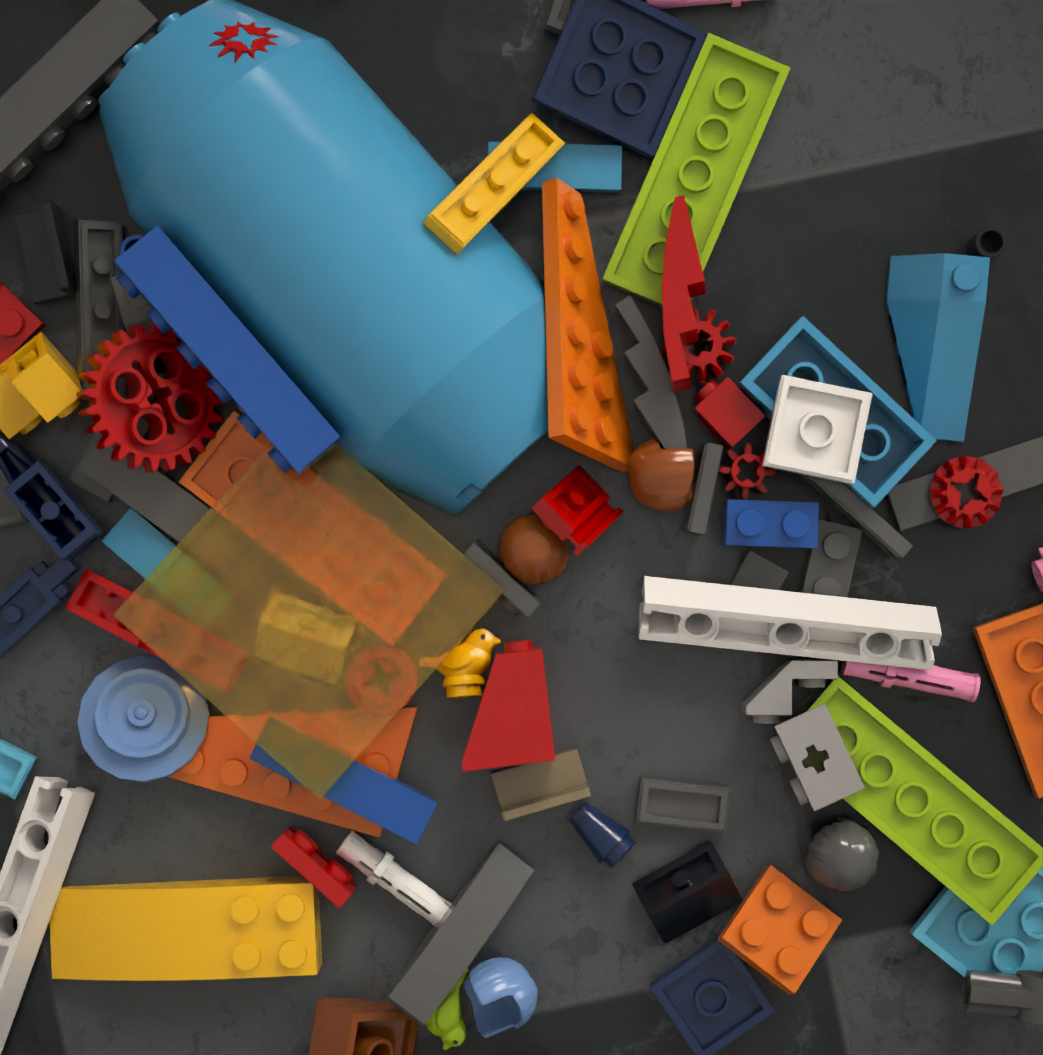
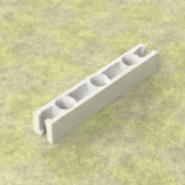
(788, 623)
(33, 881)

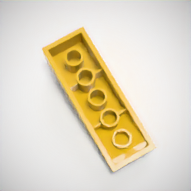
(187, 930)

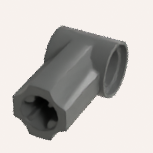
(1005, 994)

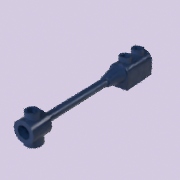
(46, 502)

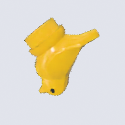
(467, 663)

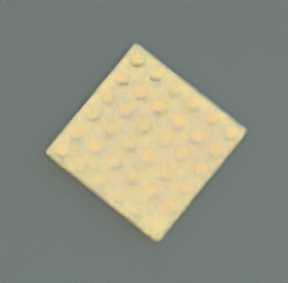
(309, 610)

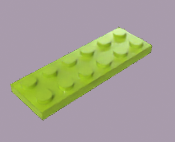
(699, 158)
(929, 808)

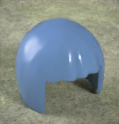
(500, 995)

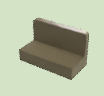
(540, 785)

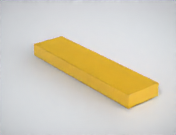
(493, 183)

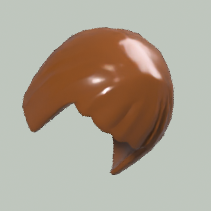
(661, 476)
(532, 550)

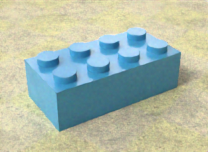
(891, 436)

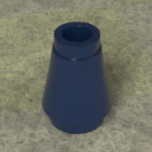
(602, 834)

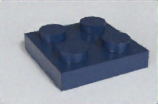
(711, 998)

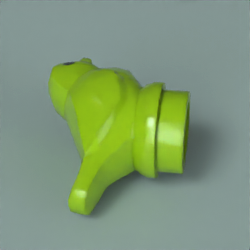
(448, 1019)

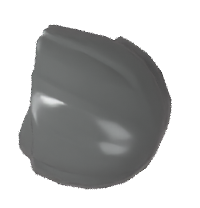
(843, 856)

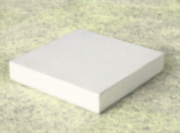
(817, 429)

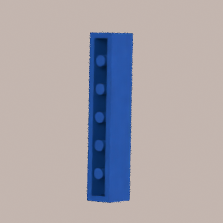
(227, 351)

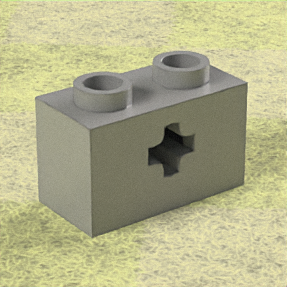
(839, 773)

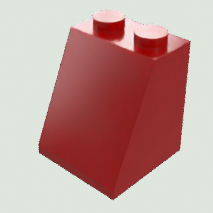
(513, 713)

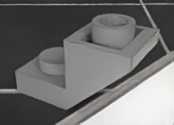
(774, 694)

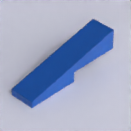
(372, 796)

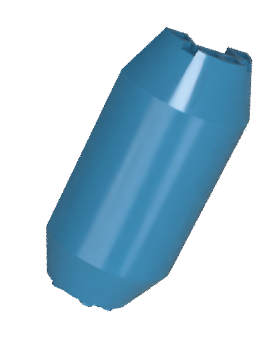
(311, 229)

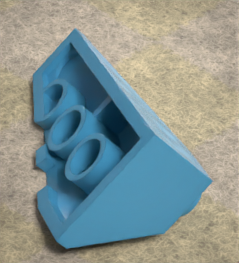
(938, 326)

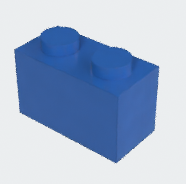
(769, 524)

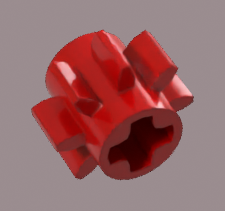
(733, 469)

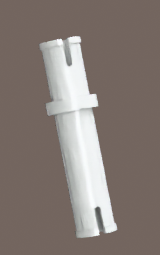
(392, 877)

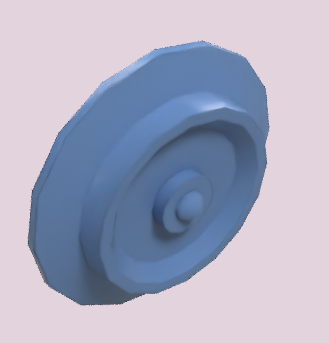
(142, 720)

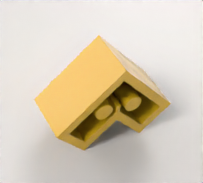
(36, 385)

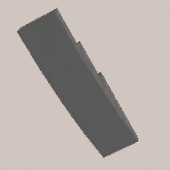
(658, 404)
(459, 934)

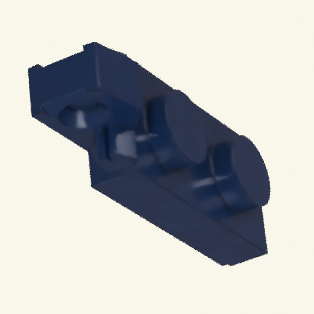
(32, 600)

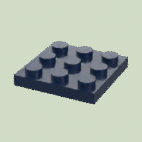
(620, 70)

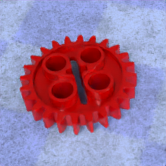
(118, 417)

